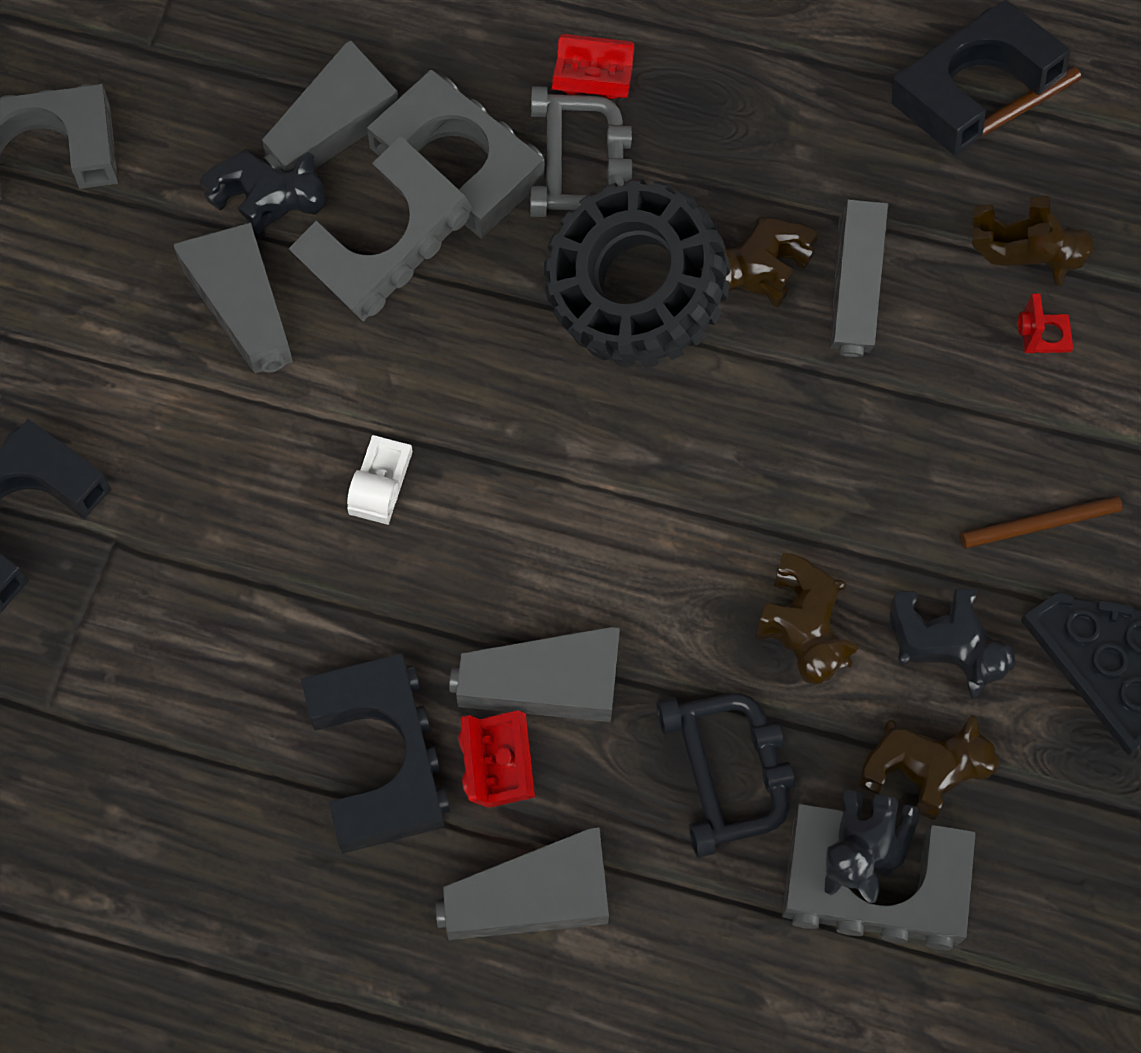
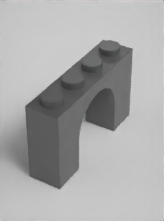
(438, 110)
(78, 114)
(368, 280)
(933, 914)

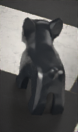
(267, 190)
(950, 639)
(868, 844)

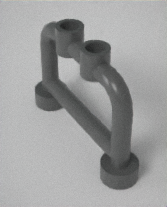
(618, 138)

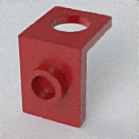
(1031, 327)

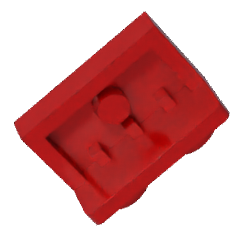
(593, 66)
(496, 759)

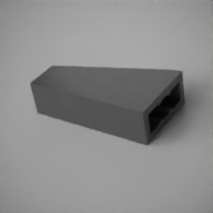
(330, 111)
(858, 277)
(236, 289)
(543, 677)
(532, 893)

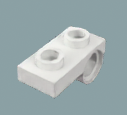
(379, 480)

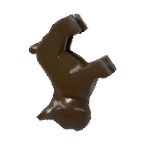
(1031, 239)
(756, 262)
(806, 622)
(929, 762)

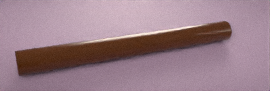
(1028, 101)
(1041, 522)

